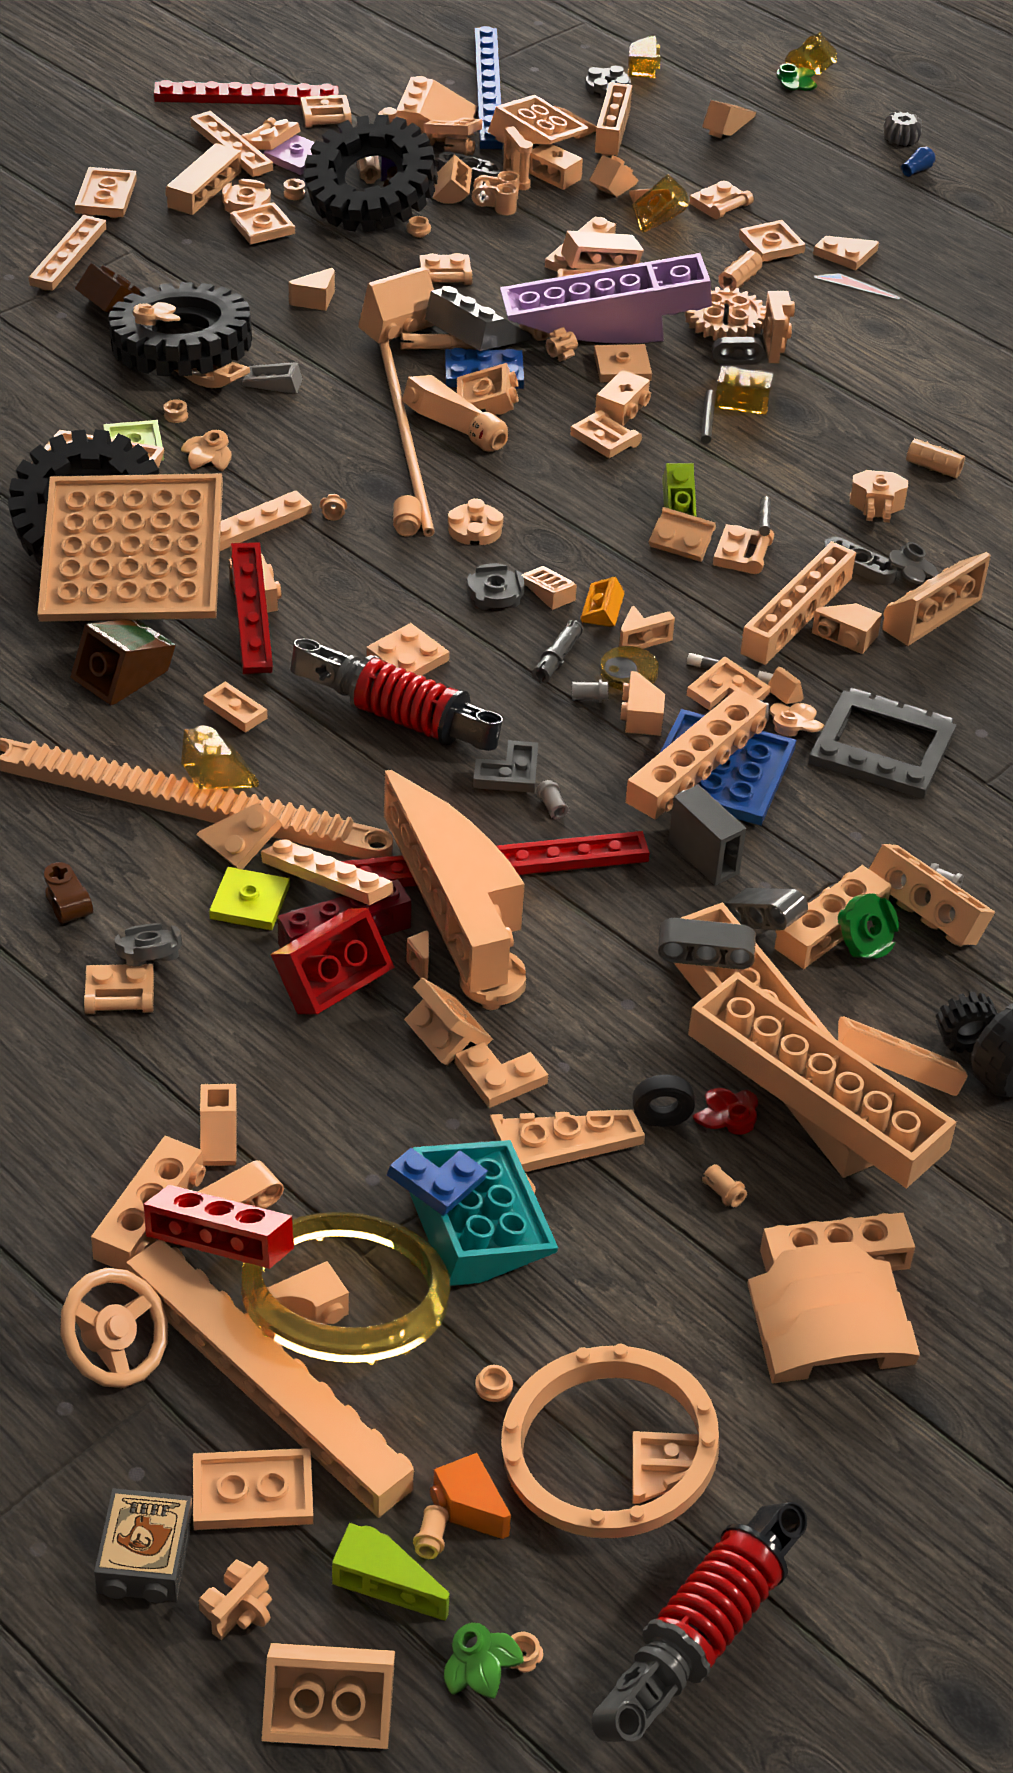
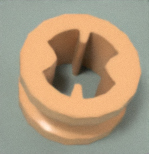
(294, 189)
(175, 411)

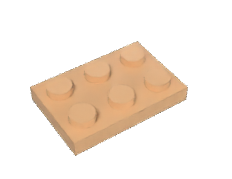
(105, 192)
(252, 1489)

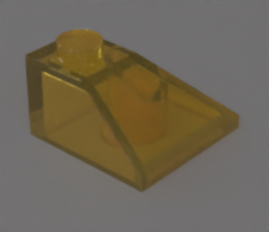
(660, 204)

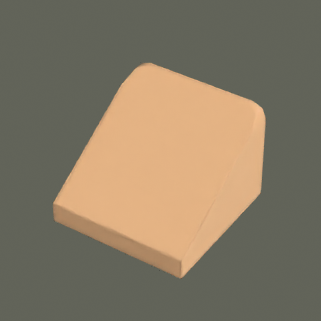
(418, 953)

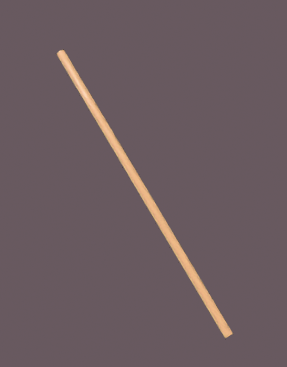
(406, 437)

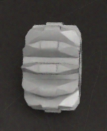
(902, 128)

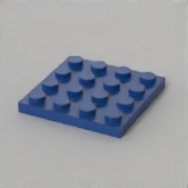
(749, 776)

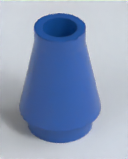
(920, 160)

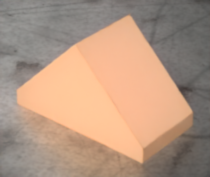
(313, 290)

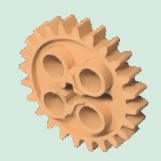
(743, 320)

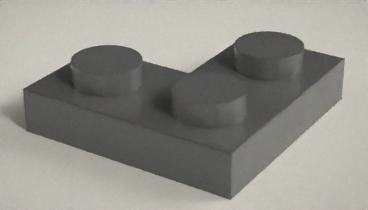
(514, 774)

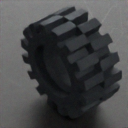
(965, 1020)

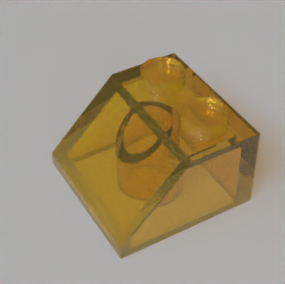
(743, 390)
(213, 761)

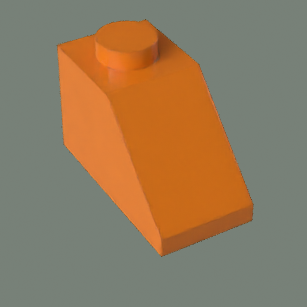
(471, 1497)

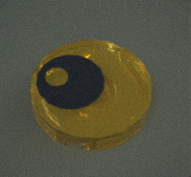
(620, 661)

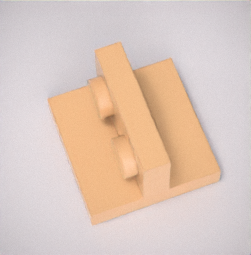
(444, 1022)

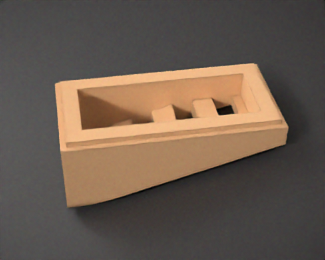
(550, 587)

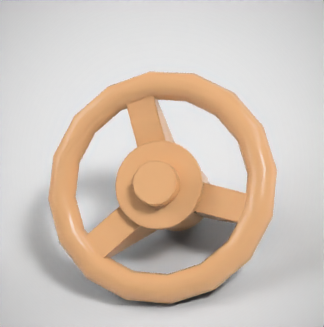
(112, 1329)

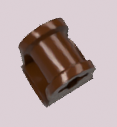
(66, 893)

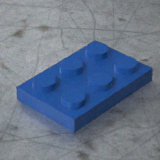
(466, 361)

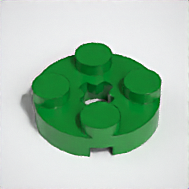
(854, 926)

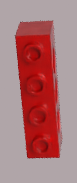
(219, 1226)

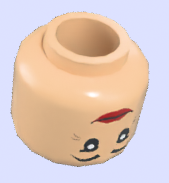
(488, 432)

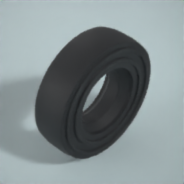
(663, 1086)

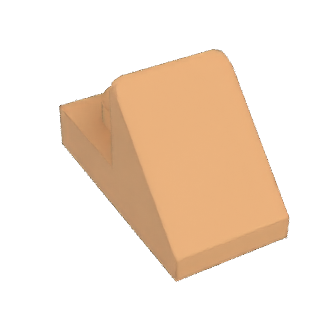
(646, 631)

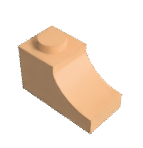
(314, 1294)

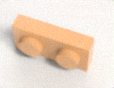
(235, 706)

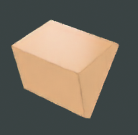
(786, 686)

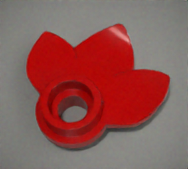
(729, 1110)

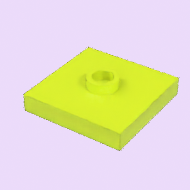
(249, 898)

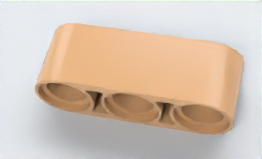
(248, 1185)

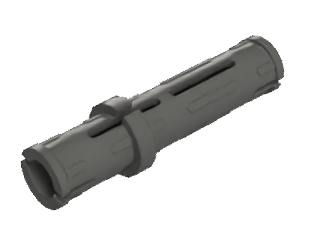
(553, 657)

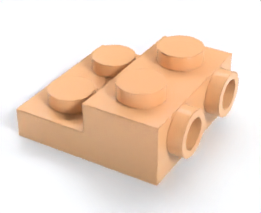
(776, 323)
(490, 389)

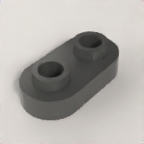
(736, 351)

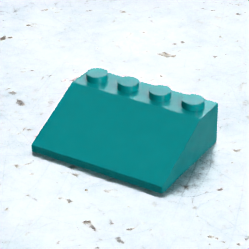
(495, 1224)

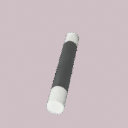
(707, 663)

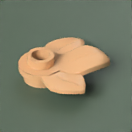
(147, 314)
(208, 448)
(794, 718)

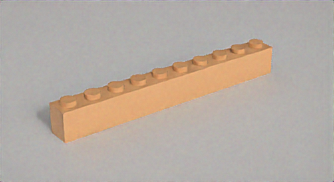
(275, 1380)

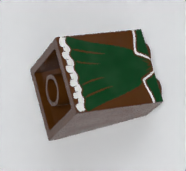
(120, 658)

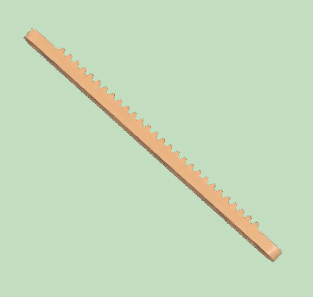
(186, 799)

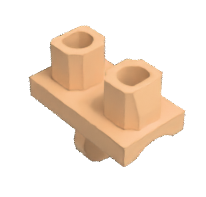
(243, 1604)

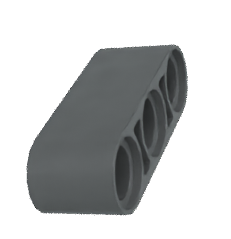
(767, 907)
(707, 943)

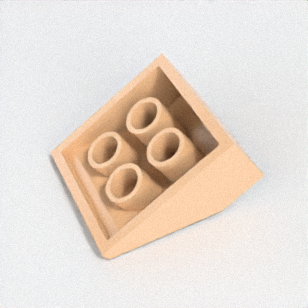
(429, 101)
(535, 121)

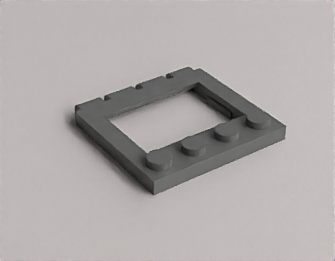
(875, 767)

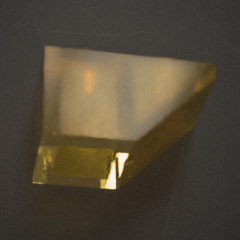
(814, 54)
(644, 58)

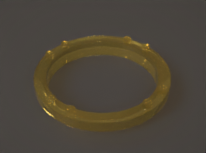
(350, 1343)

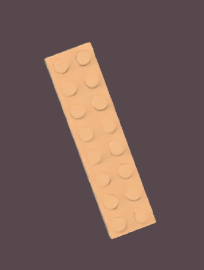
(822, 1079)

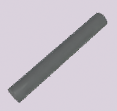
(708, 414)
(765, 516)

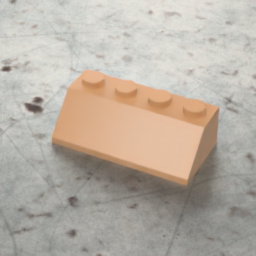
(937, 600)

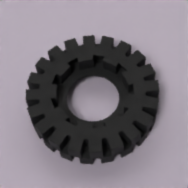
(406, 190)
(218, 311)
(77, 458)

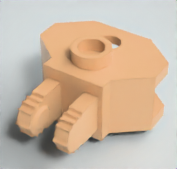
(878, 493)

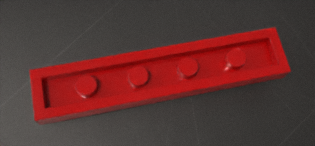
(251, 608)

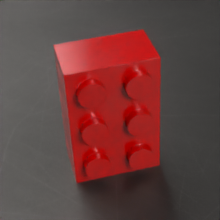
(332, 961)

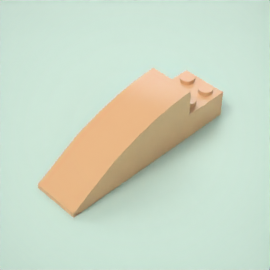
(462, 879)

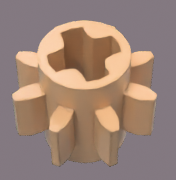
(561, 344)

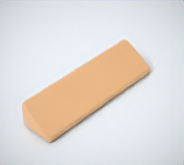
(902, 1056)

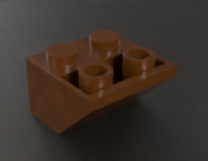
(103, 288)

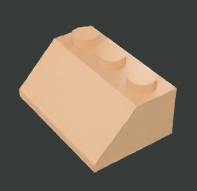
(396, 305)
(328, 1696)

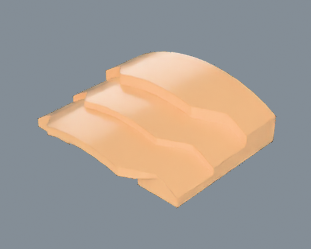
(830, 1309)

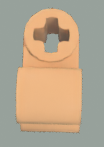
(497, 192)

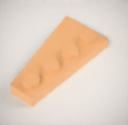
(567, 1137)

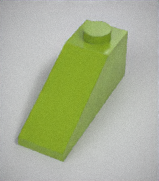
(383, 1570)

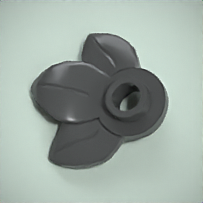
(912, 562)

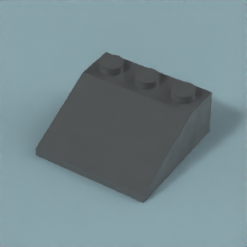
(470, 321)

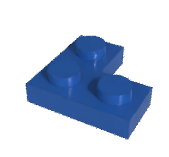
(436, 1186)

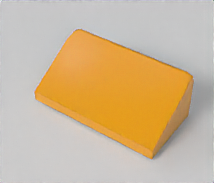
(603, 602)

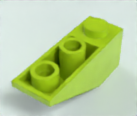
(679, 488)

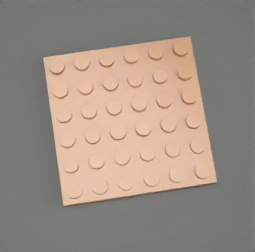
(131, 547)

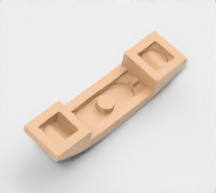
(220, 376)

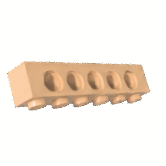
(797, 603)
(696, 753)

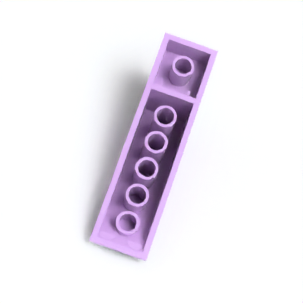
(614, 302)

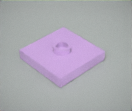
(291, 154)

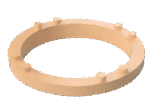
(596, 1364)

